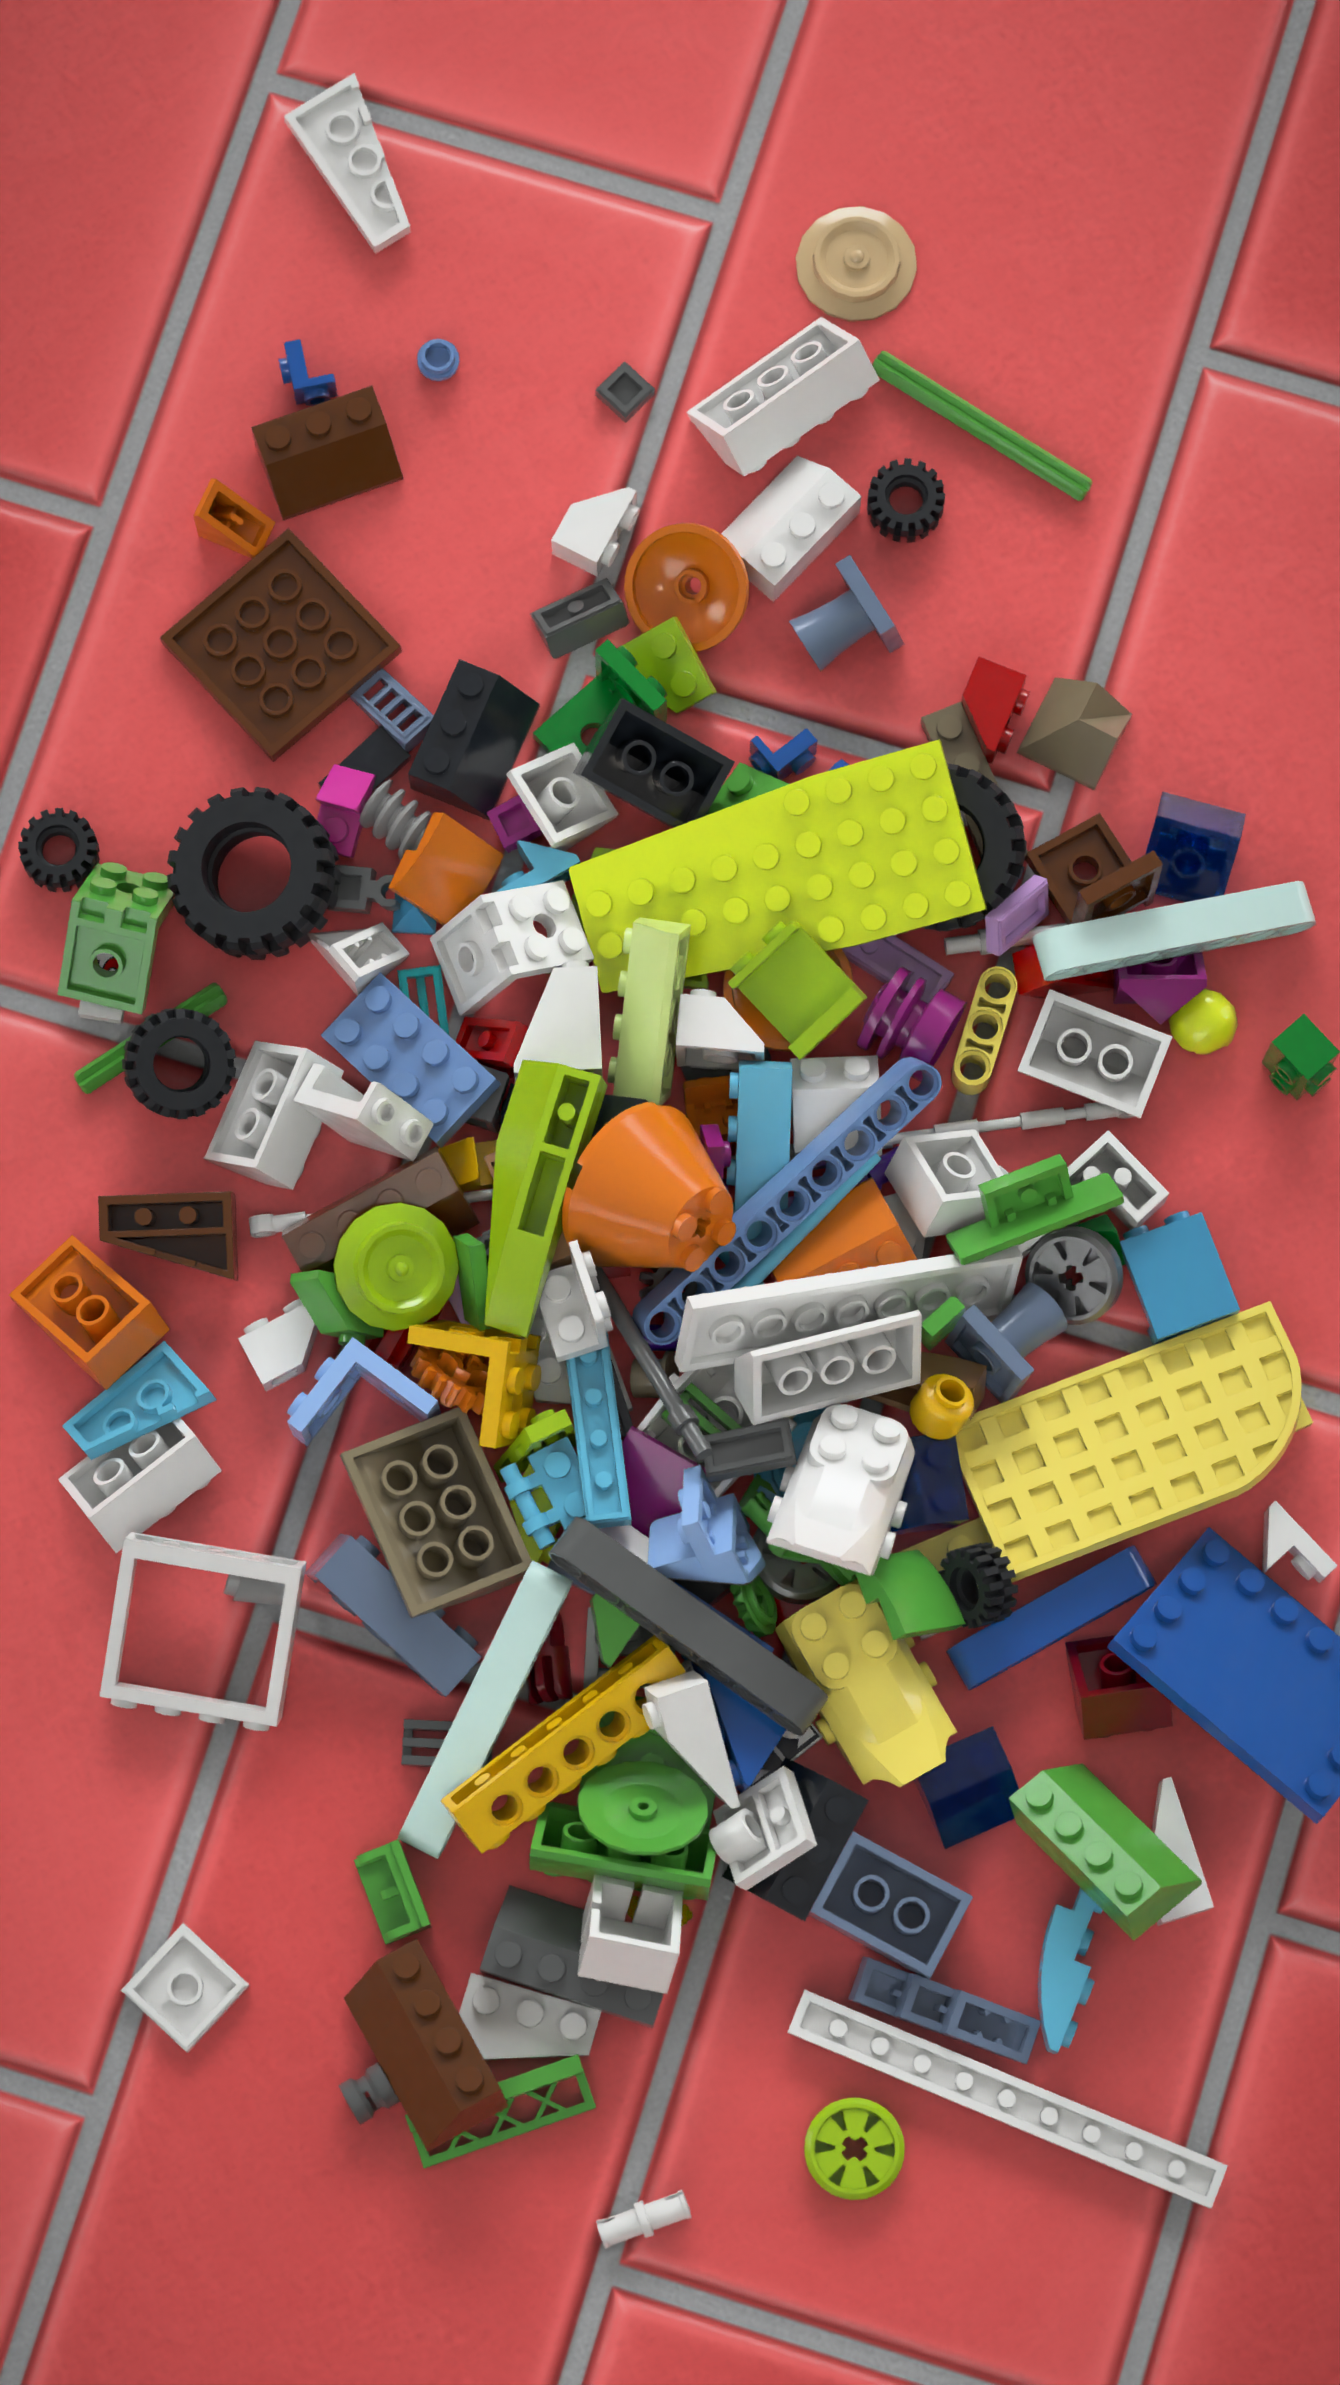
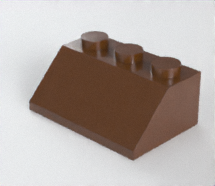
(327, 453)

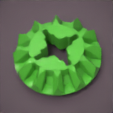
(755, 1607)

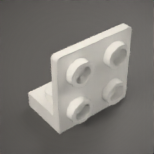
(572, 1310)

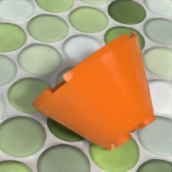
(648, 1194)

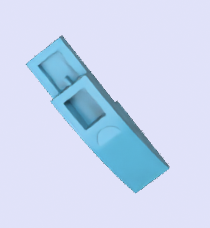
(1060, 1977)

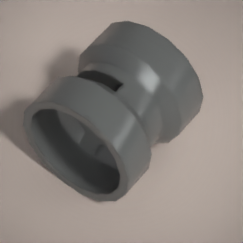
(379, 2089)

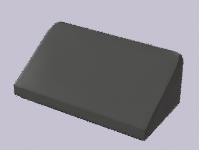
(580, 618)

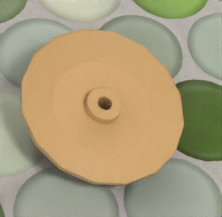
(856, 263)

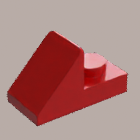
(492, 1041)

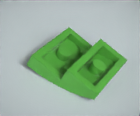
(911, 1596)

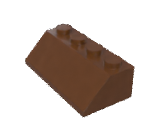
(419, 1183)
(424, 2046)

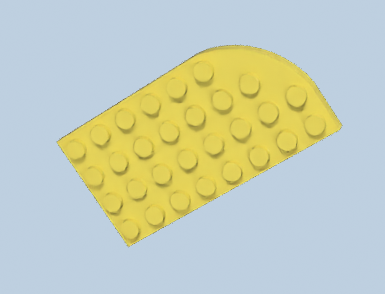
(1133, 1441)

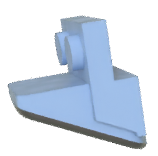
(705, 1539)

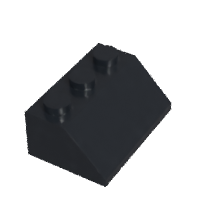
(473, 740)
(653, 766)
(832, 1816)

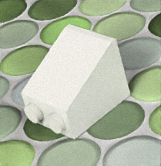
(566, 1021)

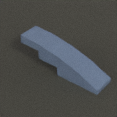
(944, 2010)

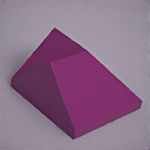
(1160, 985)

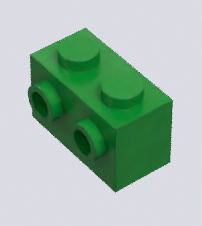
(1301, 1059)

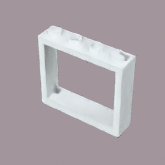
(213, 1559)

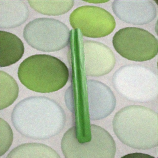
(982, 426)

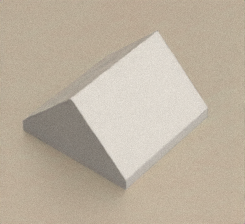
(559, 800)

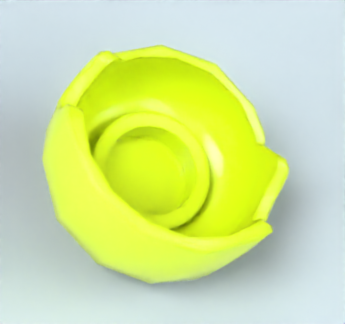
(1204, 1023)

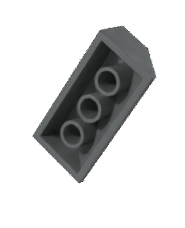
(539, 1948)

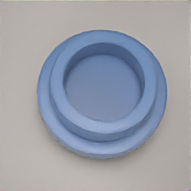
(438, 360)

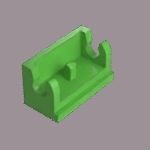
(392, 1892)

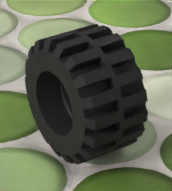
(217, 1063)

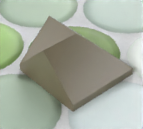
(1076, 730)

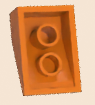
(90, 1312)

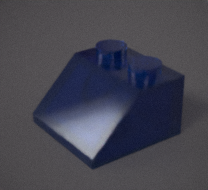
(1195, 846)
(933, 1487)
(969, 1789)

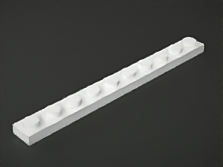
(1007, 2099)

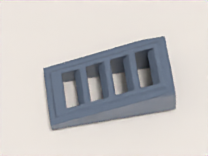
(416, 731)

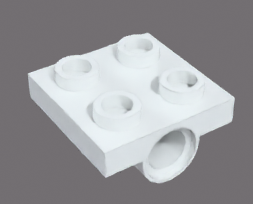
(764, 1830)

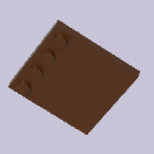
(281, 644)

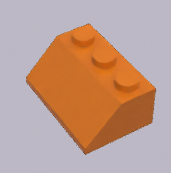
(851, 1237)

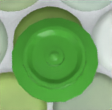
(642, 1808)

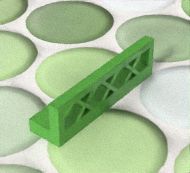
(513, 2088)

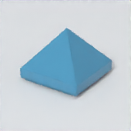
(411, 919)

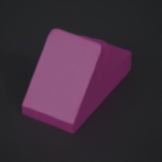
(342, 803)

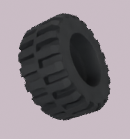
(215, 835)
(1001, 836)

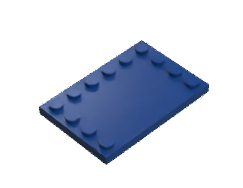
(1245, 1669)

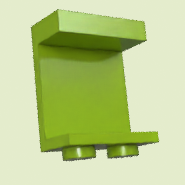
(797, 987)

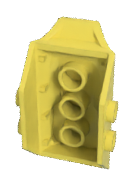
(876, 1691)

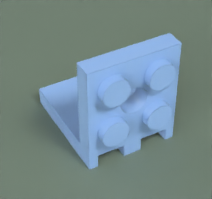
(339, 1377)

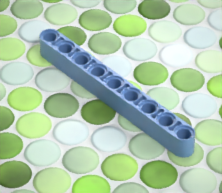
(808, 1193)

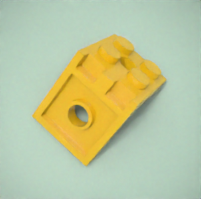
(510, 1376)

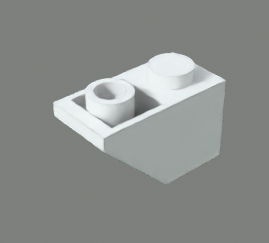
(592, 528)
(280, 1347)

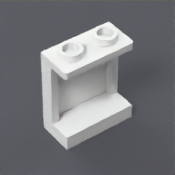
(370, 1120)

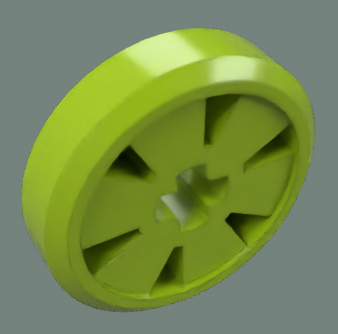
(852, 2177)

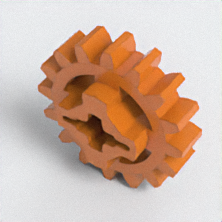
(452, 1377)

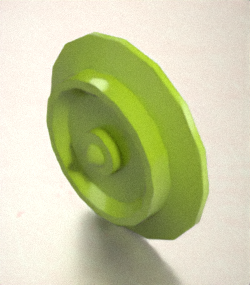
(396, 1266)

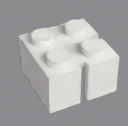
(625, 1952)

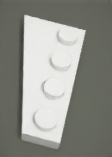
(347, 153)

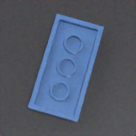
(411, 1056)

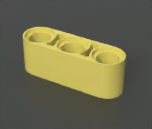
(990, 1011)

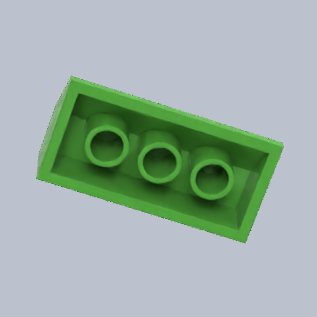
(1102, 1847)
(567, 1849)

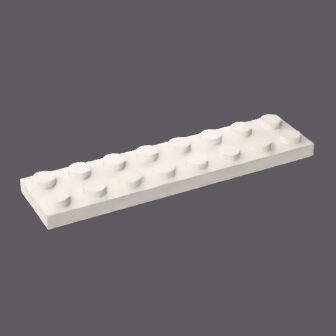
(756, 1317)

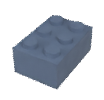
(890, 1905)

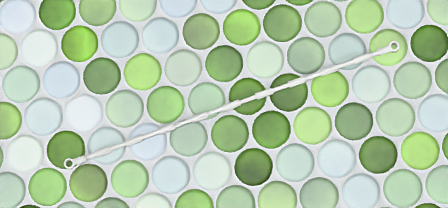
(269, 1224)

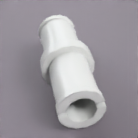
(643, 2219)

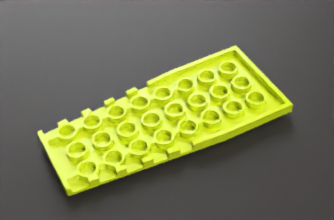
(836, 852)

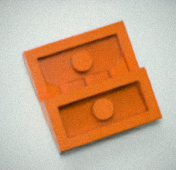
(446, 869)

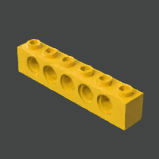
(544, 1747)

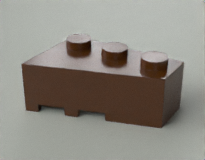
(176, 1227)

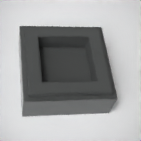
(625, 392)

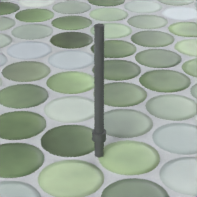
(680, 1415)

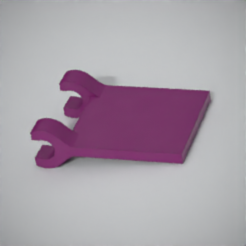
(652, 1478)

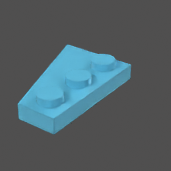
(140, 1401)

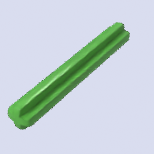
(110, 1063)

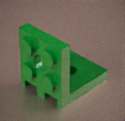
(589, 708)

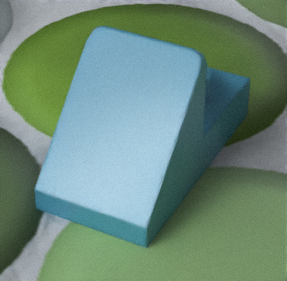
(544, 865)

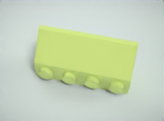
(649, 1010)

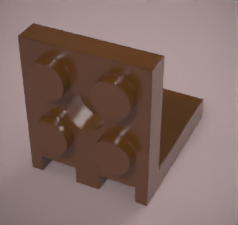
(1118, 882)

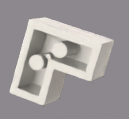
(1140, 1189)

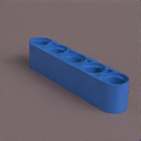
(1051, 1617)

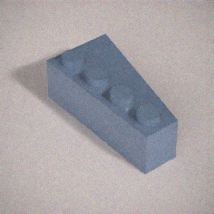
(369, 1591)

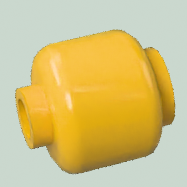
(941, 1406)

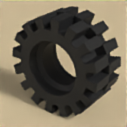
(905, 476)
(53, 825)
(983, 1567)

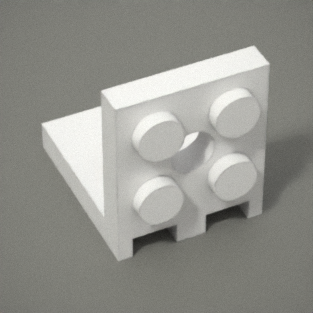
(504, 942)

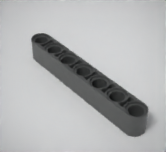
(688, 1626)

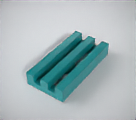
(420, 974)

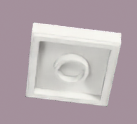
(185, 1987)

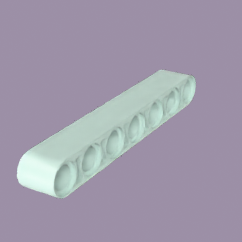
(1173, 930)
(486, 1704)

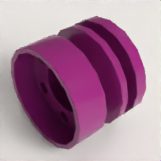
(909, 1022)

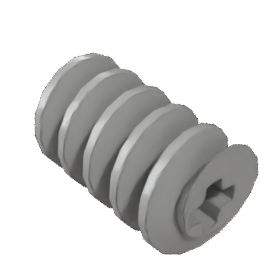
(393, 819)

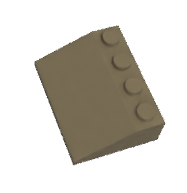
(437, 1513)

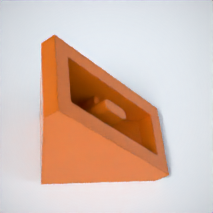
(231, 520)

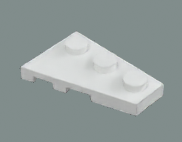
(525, 2023)

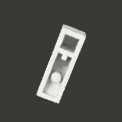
(687, 1720)
(1171, 1828)

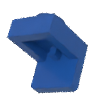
(306, 389)
(792, 757)

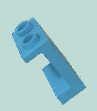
(1178, 1276)

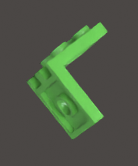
(118, 916)

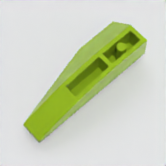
(535, 1161)

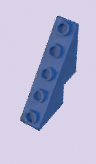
(745, 1730)

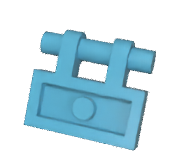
(559, 1476)

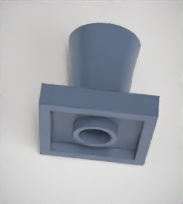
(845, 619)
(1004, 1342)

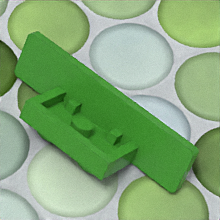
(1031, 1205)

